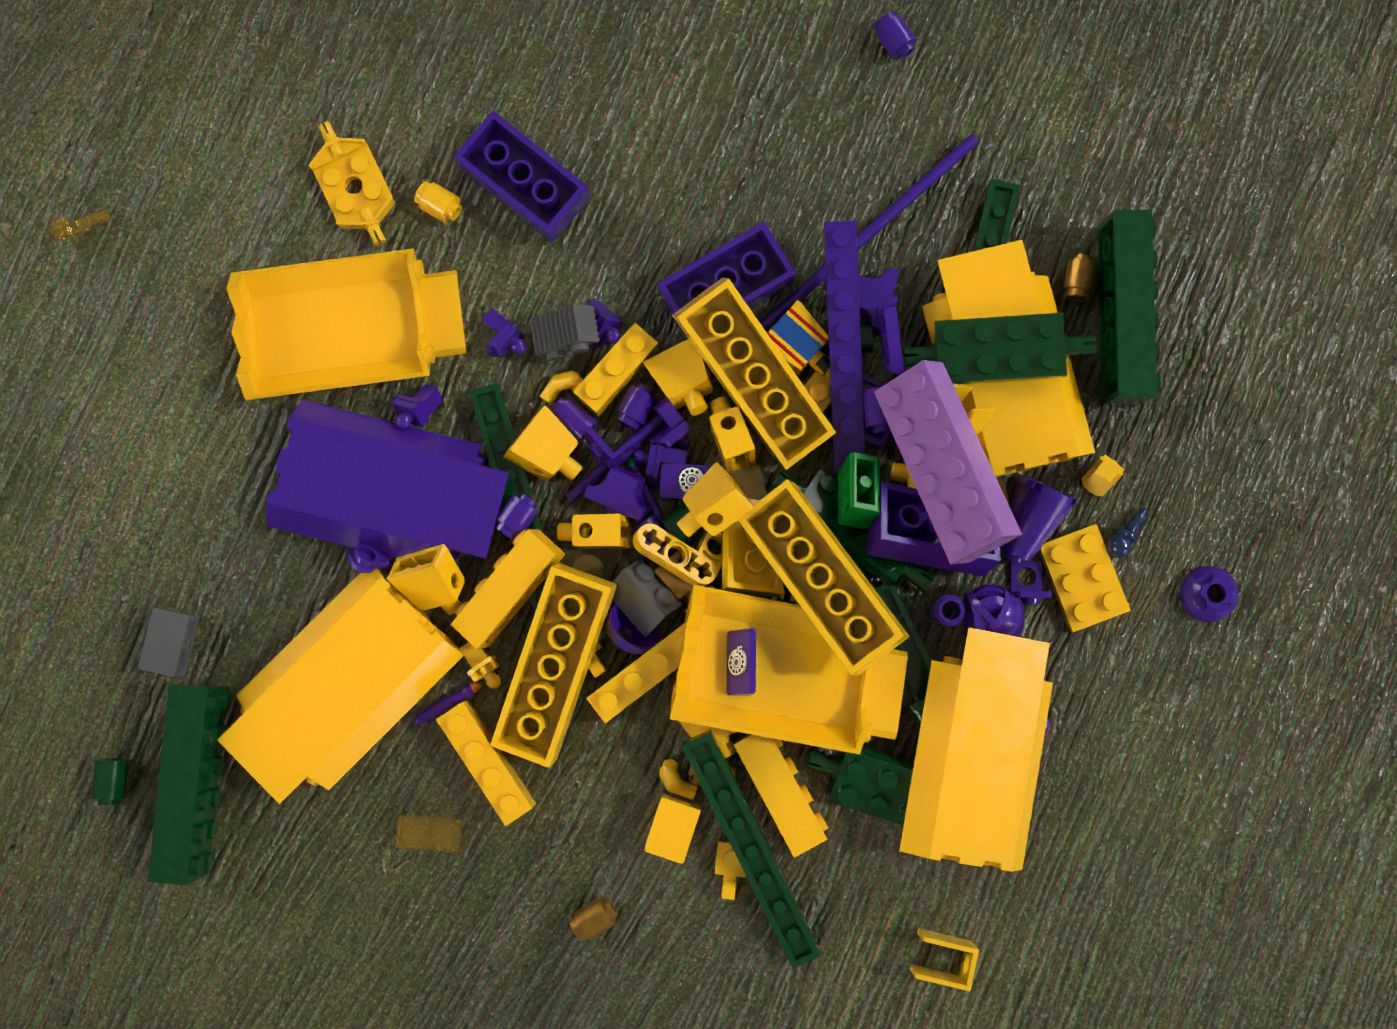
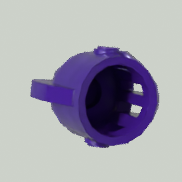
(993, 610)

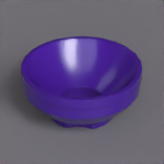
(1194, 593)
(618, 621)

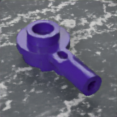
(366, 559)

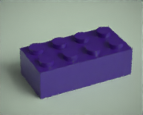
(522, 176)
(749, 261)
(907, 534)

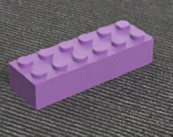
(947, 462)

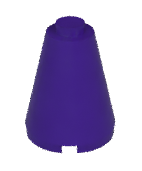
(1038, 514)

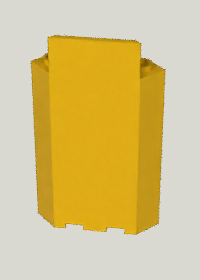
(342, 323)
(1034, 418)
(800, 681)
(338, 687)
(979, 753)

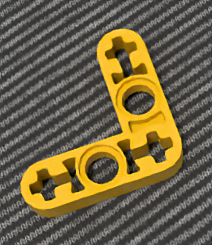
(700, 557)

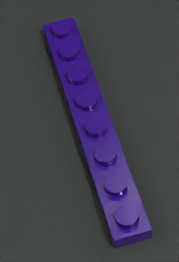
(844, 339)

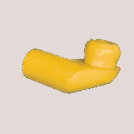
(558, 383)
(673, 781)

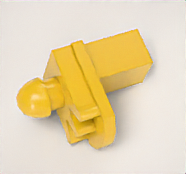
(1102, 476)
(482, 665)

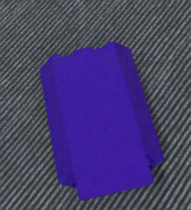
(383, 485)

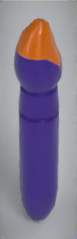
(447, 703)

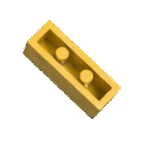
(616, 370)

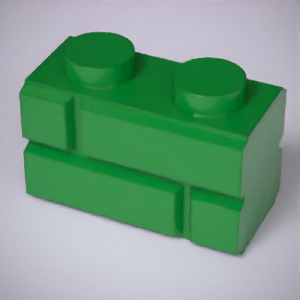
(858, 490)

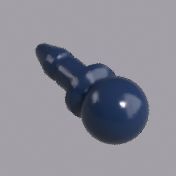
(1120, 544)

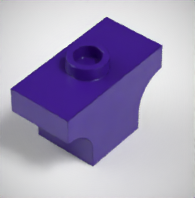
(877, 293)
(621, 493)

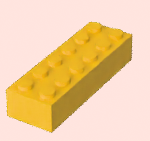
(754, 373)
(823, 578)
(553, 664)

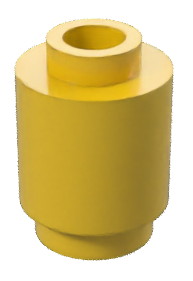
(438, 202)

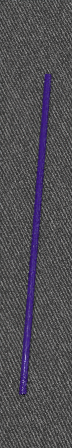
(805, 289)

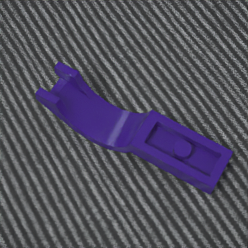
(890, 341)

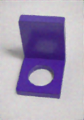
(601, 451)
(1032, 593)

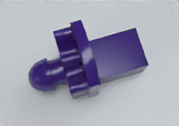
(607, 324)
(507, 336)
(416, 409)
(674, 428)
(657, 456)

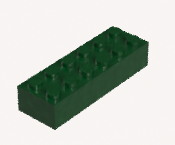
(1127, 308)
(188, 783)

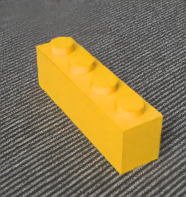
(507, 588)
(638, 677)
(486, 763)
(781, 793)

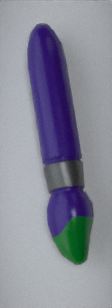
(648, 494)

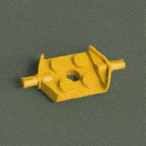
(339, 164)

